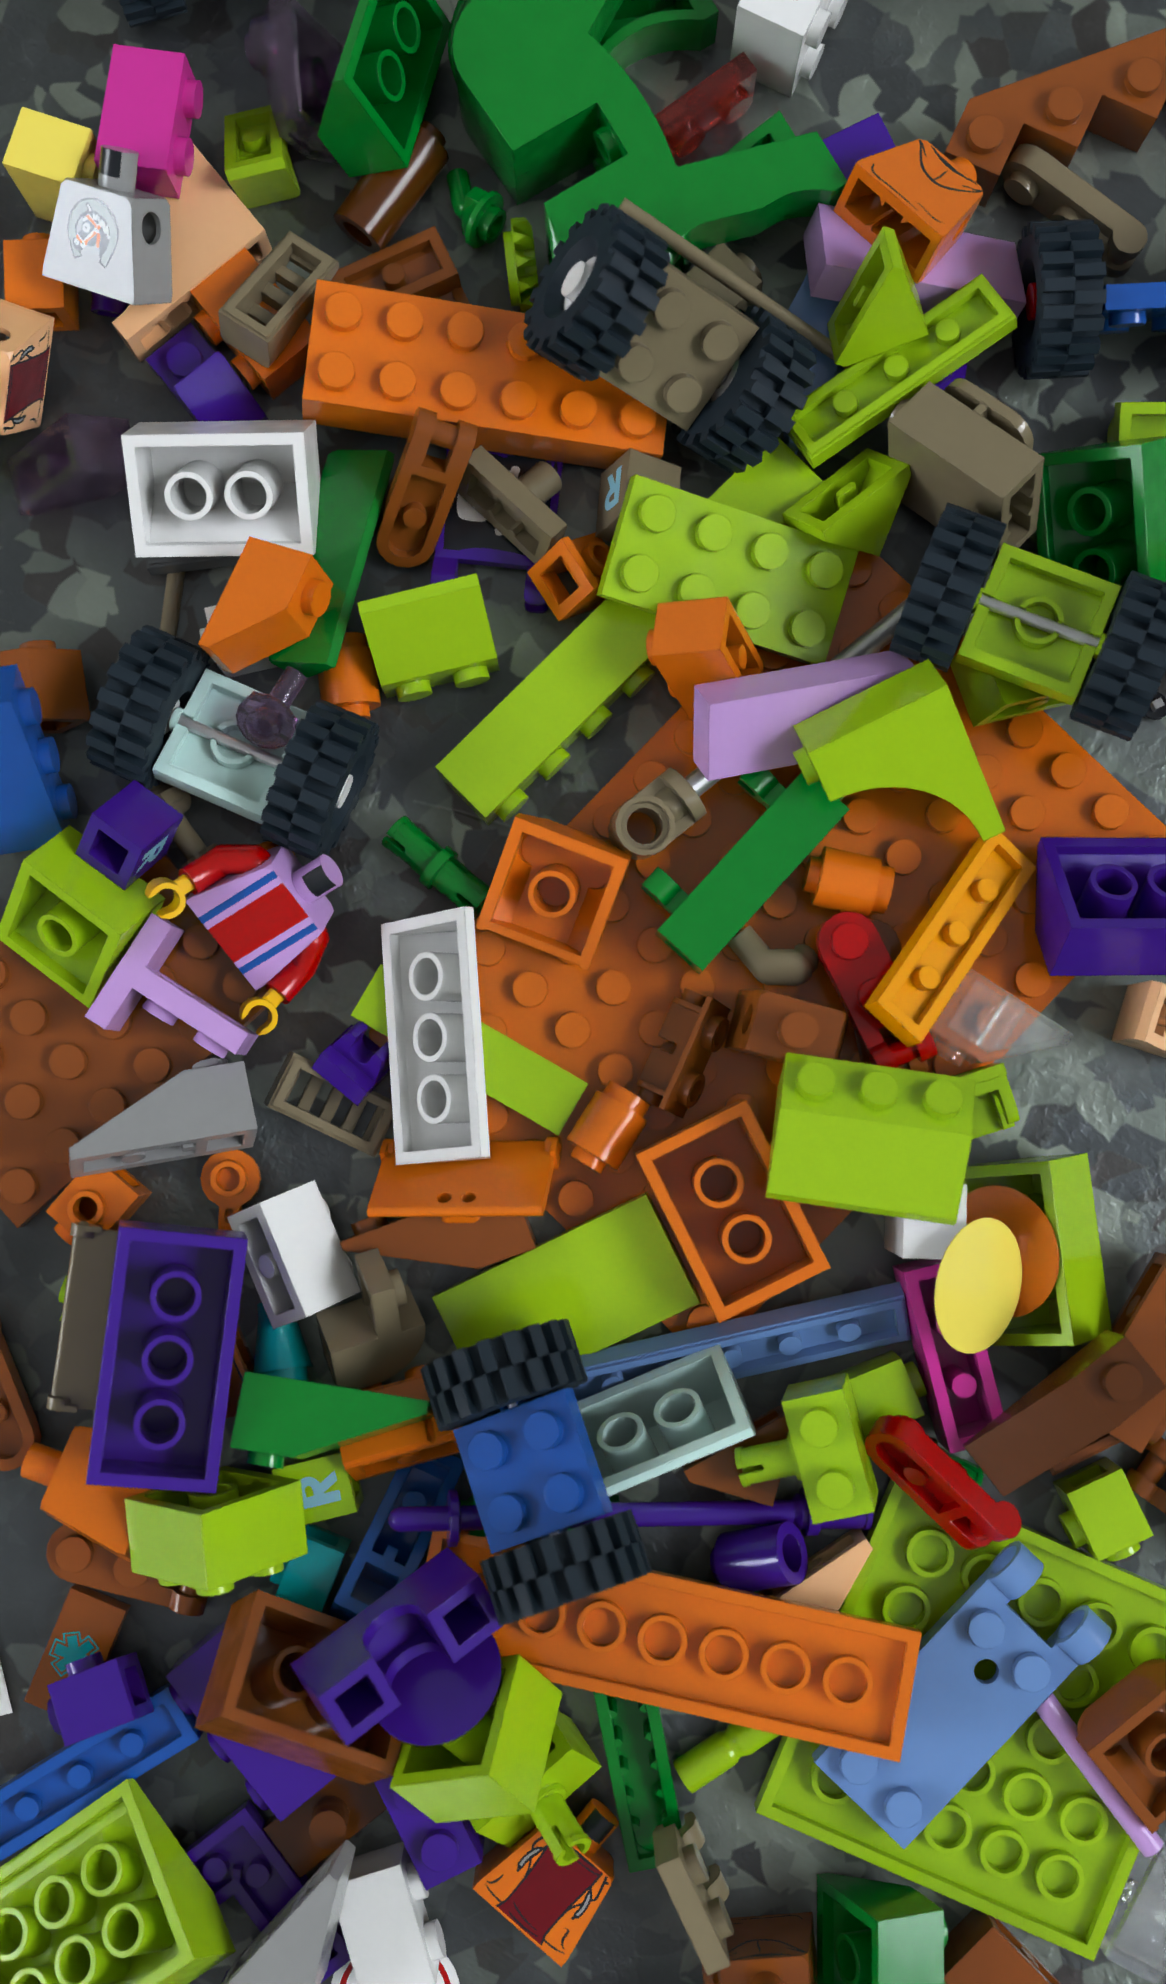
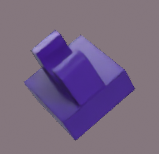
(354, 1063)

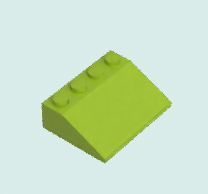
(108, 1902)

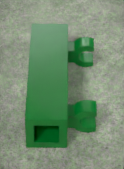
(749, 872)

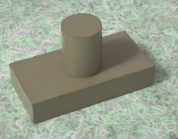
(515, 504)

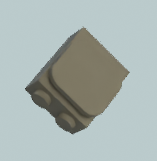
(970, 454)

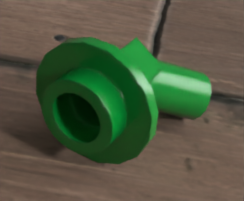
(479, 210)

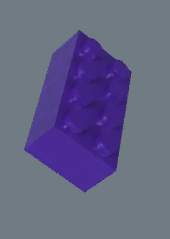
(167, 1357)

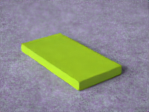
(600, 1275)

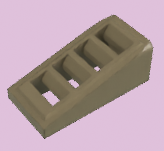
(254, 328)
(284, 1084)

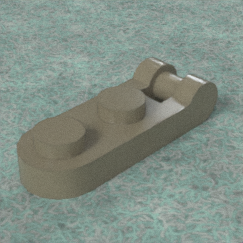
(1060, 194)

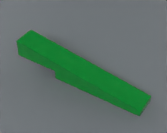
(637, 1772)

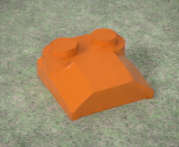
(554, 888)

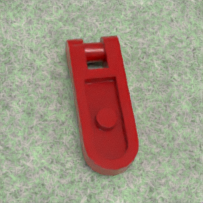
(856, 965)
(939, 1484)

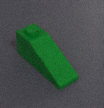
(308, 1418)

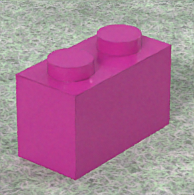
(151, 111)

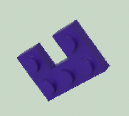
(244, 1862)

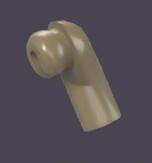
(774, 966)

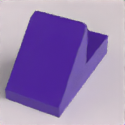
(203, 379)

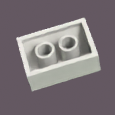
(218, 482)

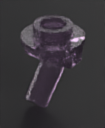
(268, 717)

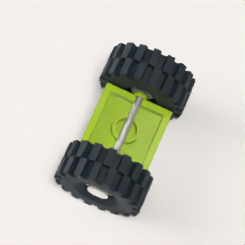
(1036, 623)

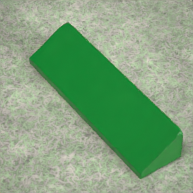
(348, 512)

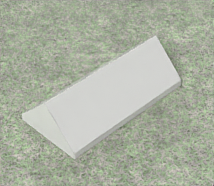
(435, 1038)

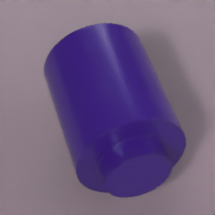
(760, 1557)

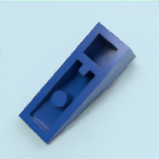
(390, 1555)

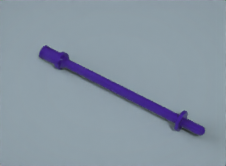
(457, 1517)

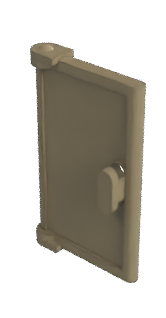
(83, 1318)

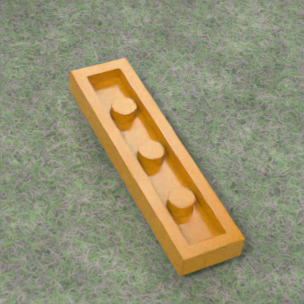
(950, 939)

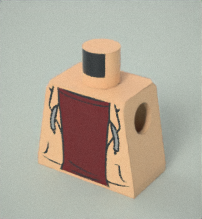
(23, 366)

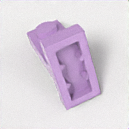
(140, 976)

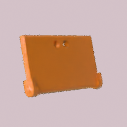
(507, 1184)

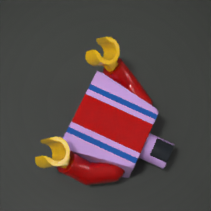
(261, 913)

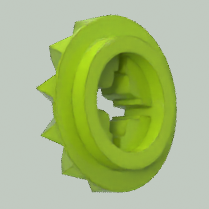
(520, 262)

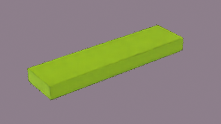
(873, 387)
(511, 1070)

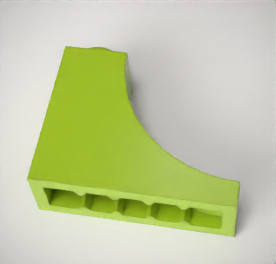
(900, 738)

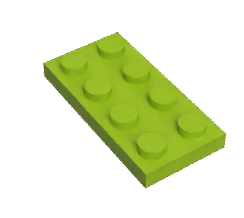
(695, 548)

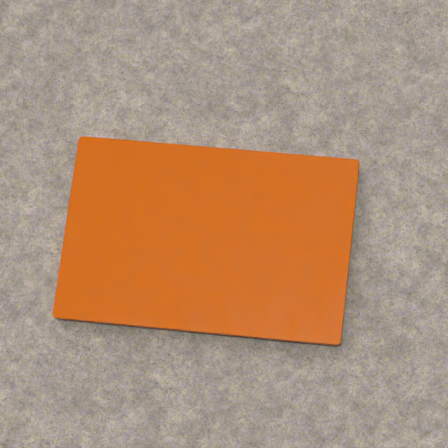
(610, 1017)

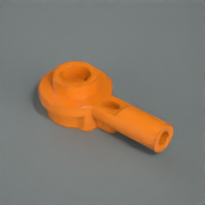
(230, 1182)

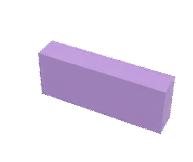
(837, 251)
(749, 719)

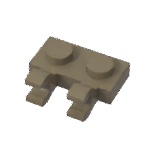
(693, 1893)

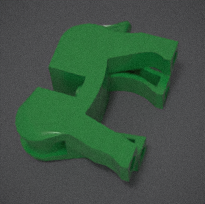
(552, 95)

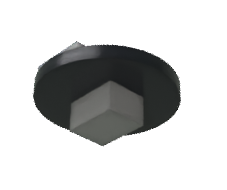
(1157, 707)

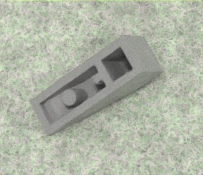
(184, 1118)
(301, 1936)

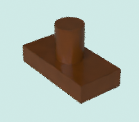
(324, 1822)

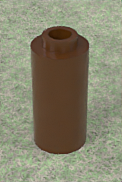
(385, 199)

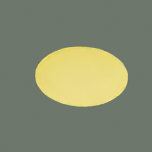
(978, 1285)

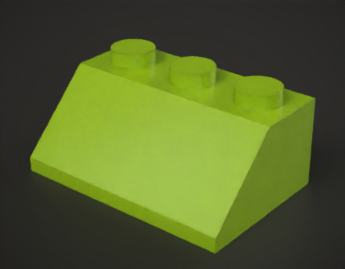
(871, 1138)
(1064, 1192)

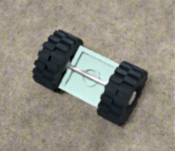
(177, 725)

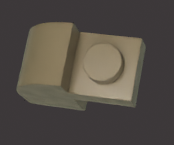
(375, 1334)

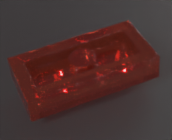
(716, 99)

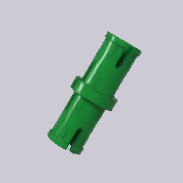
(436, 865)

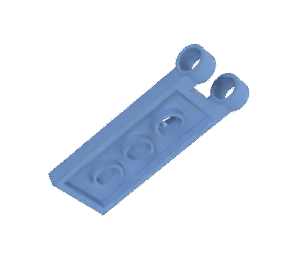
(955, 1716)

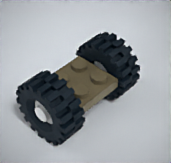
(640, 323)

